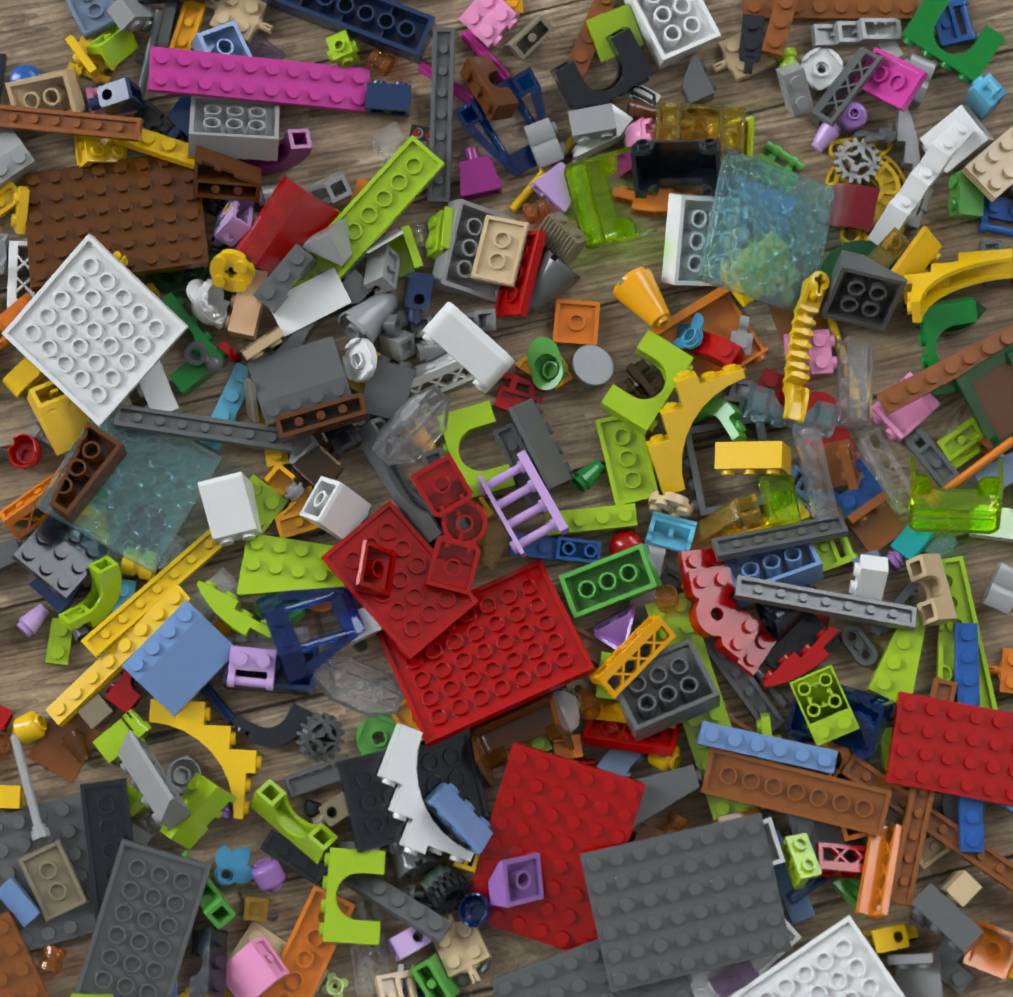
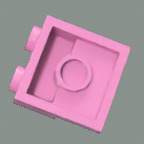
(490, 20)
(821, 358)

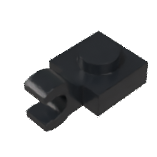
(152, 118)

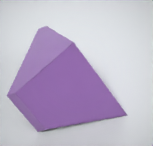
(615, 628)

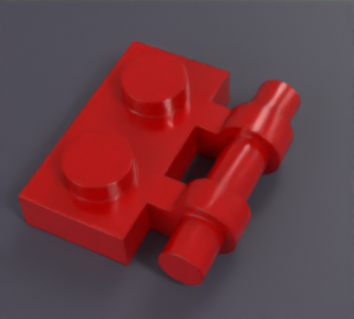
(510, 396)

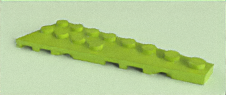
(284, 565)
(965, 611)

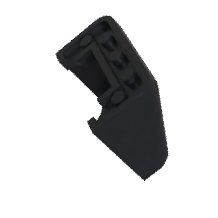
(675, 164)

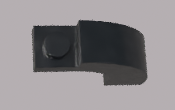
(278, 735)

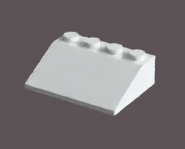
(673, 28)
(685, 238)

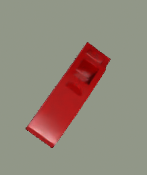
(794, 666)

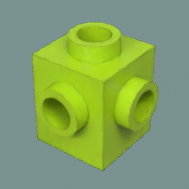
(343, 49)

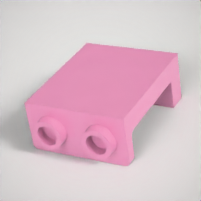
(903, 421)
(254, 969)

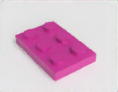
(893, 81)

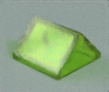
(779, 499)

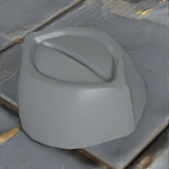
(182, 771)

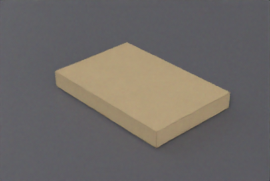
(500, 251)

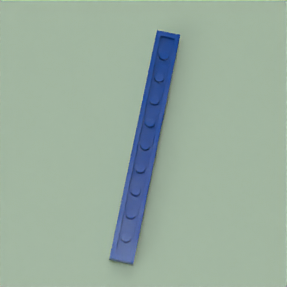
(968, 692)

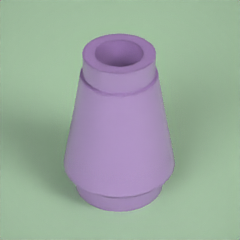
(825, 136)
(32, 620)

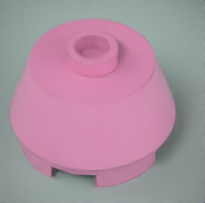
(639, 130)

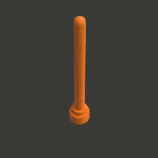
(980, 464)

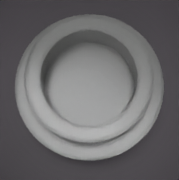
(294, 490)

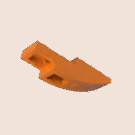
(650, 206)

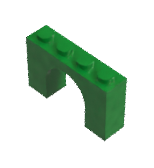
(969, 64)
(936, 320)
(191, 376)

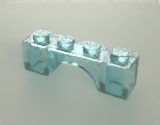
(764, 406)

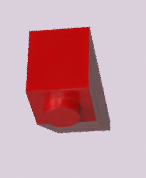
(719, 350)

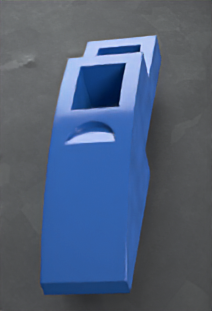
(560, 549)

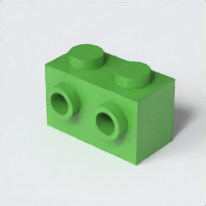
(965, 198)
(434, 978)

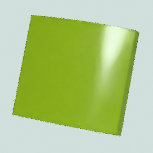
(609, 22)

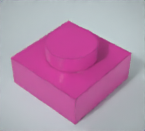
(624, 164)

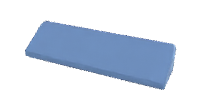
(800, 910)

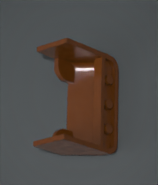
(520, 724)

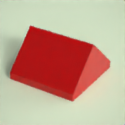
(375, 569)

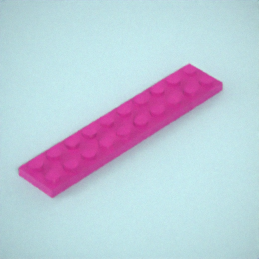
(257, 79)

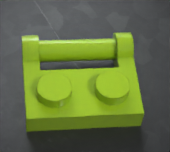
(829, 554)

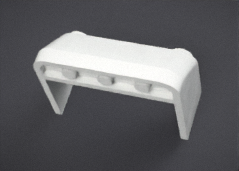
(468, 346)

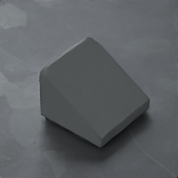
(672, 575)

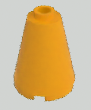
(643, 297)

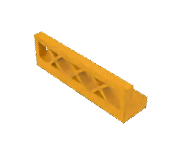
(627, 649)

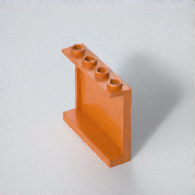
(720, 318)

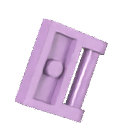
(252, 660)

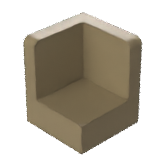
(96, 712)

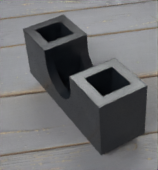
(212, 947)

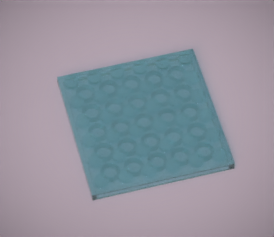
(765, 230)
(144, 497)

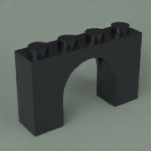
(632, 70)

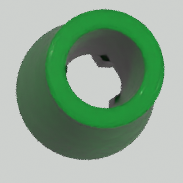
(587, 476)

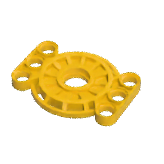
(885, 180)

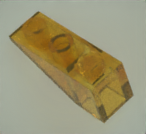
(734, 517)

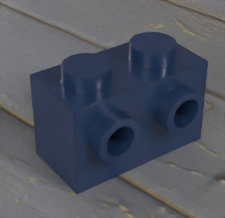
(388, 98)

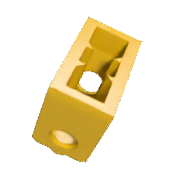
(890, 937)

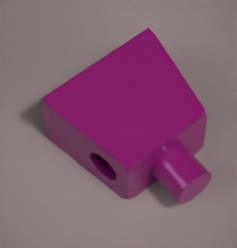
(478, 176)

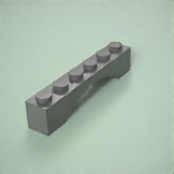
(357, 293)
(408, 501)

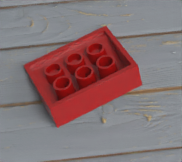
(284, 221)

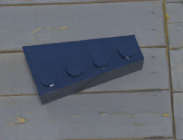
(304, 686)

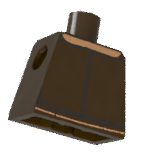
(318, 463)

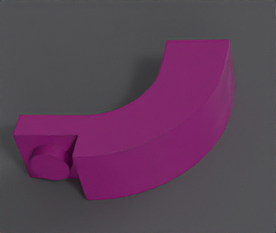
(291, 151)

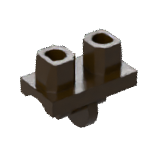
(636, 372)

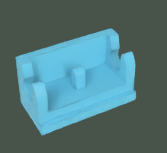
(670, 532)

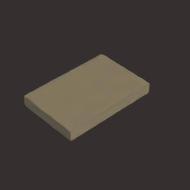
(53, 880)

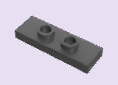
(313, 778)

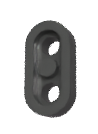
(859, 645)

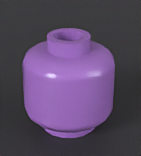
(853, 118)
(268, 874)

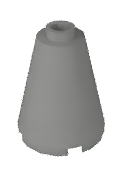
(367, 317)

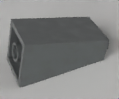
(666, 789)

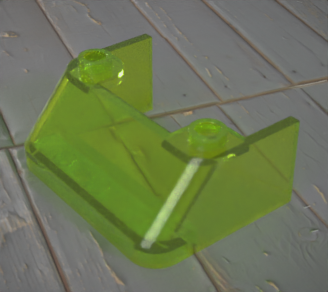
(594, 203)
(955, 509)

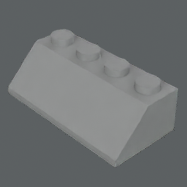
(152, 782)

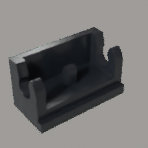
(343, 439)

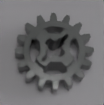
(319, 727)

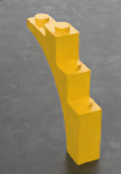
(970, 269)
(678, 417)
(219, 741)

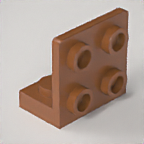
(842, 464)
(875, 523)

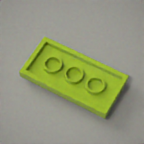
(626, 461)

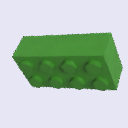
(610, 581)

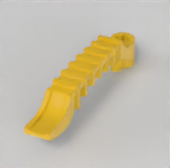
(808, 305)

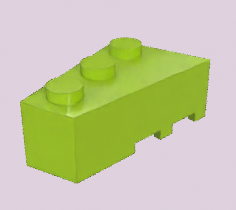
(205, 802)

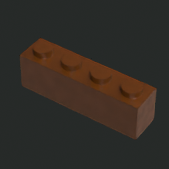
(322, 418)

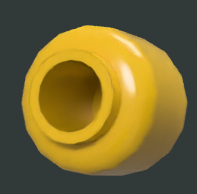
(29, 727)
(666, 763)

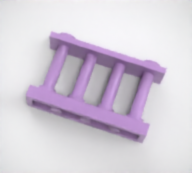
(544, 504)

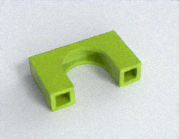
(642, 413)
(459, 425)
(336, 925)

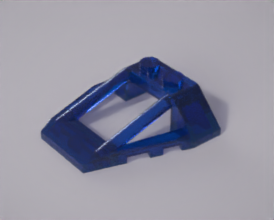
(472, 113)
(284, 635)

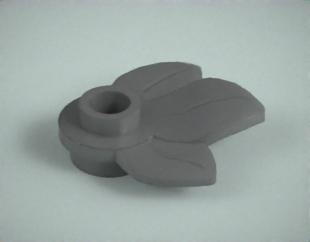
(883, 135)

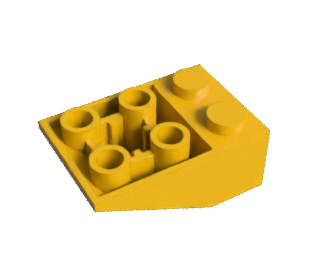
(57, 416)

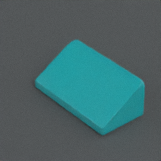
(910, 542)

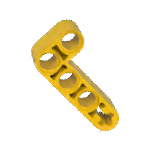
(22, 378)

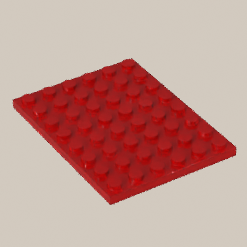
(493, 657)
(560, 812)

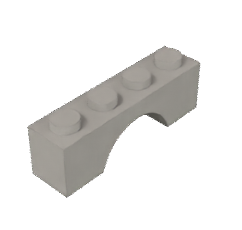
(331, 188)

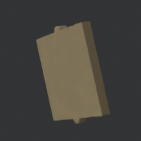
(250, 399)

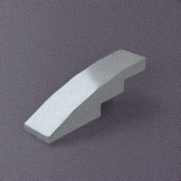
(856, 33)
(907, 140)

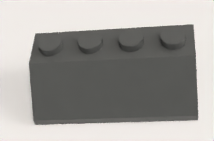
(539, 444)

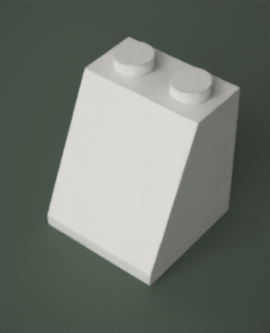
(977, 141)
(230, 508)
(335, 508)

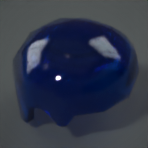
(475, 910)

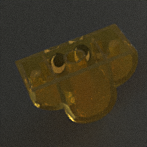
(701, 121)

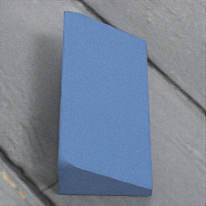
(19, 902)

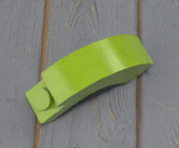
(101, 598)

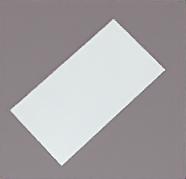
(311, 302)

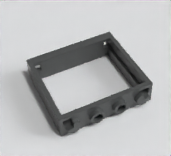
(691, 464)

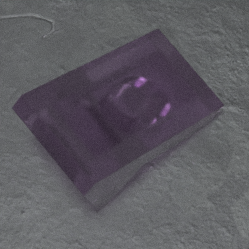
(733, 978)

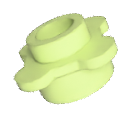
(333, 979)

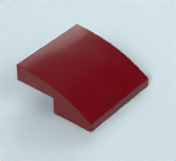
(854, 207)

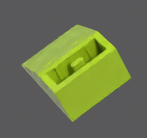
(824, 705)

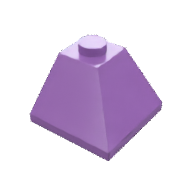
(516, 881)

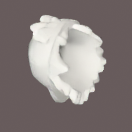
(208, 302)

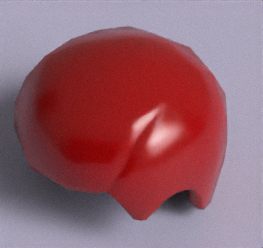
(25, 451)
(623, 540)

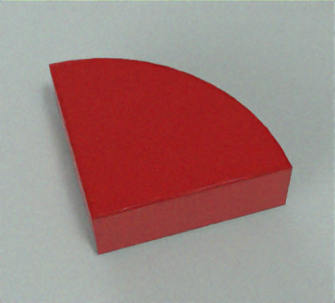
(229, 352)

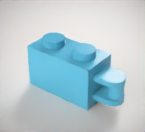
(985, 95)

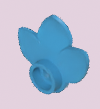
(690, 334)
(235, 863)

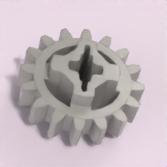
(848, 160)

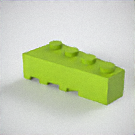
(898, 663)

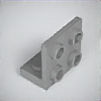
(918, 973)

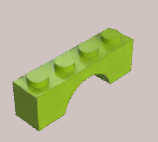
(597, 519)
(273, 805)

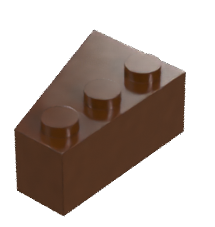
(225, 177)

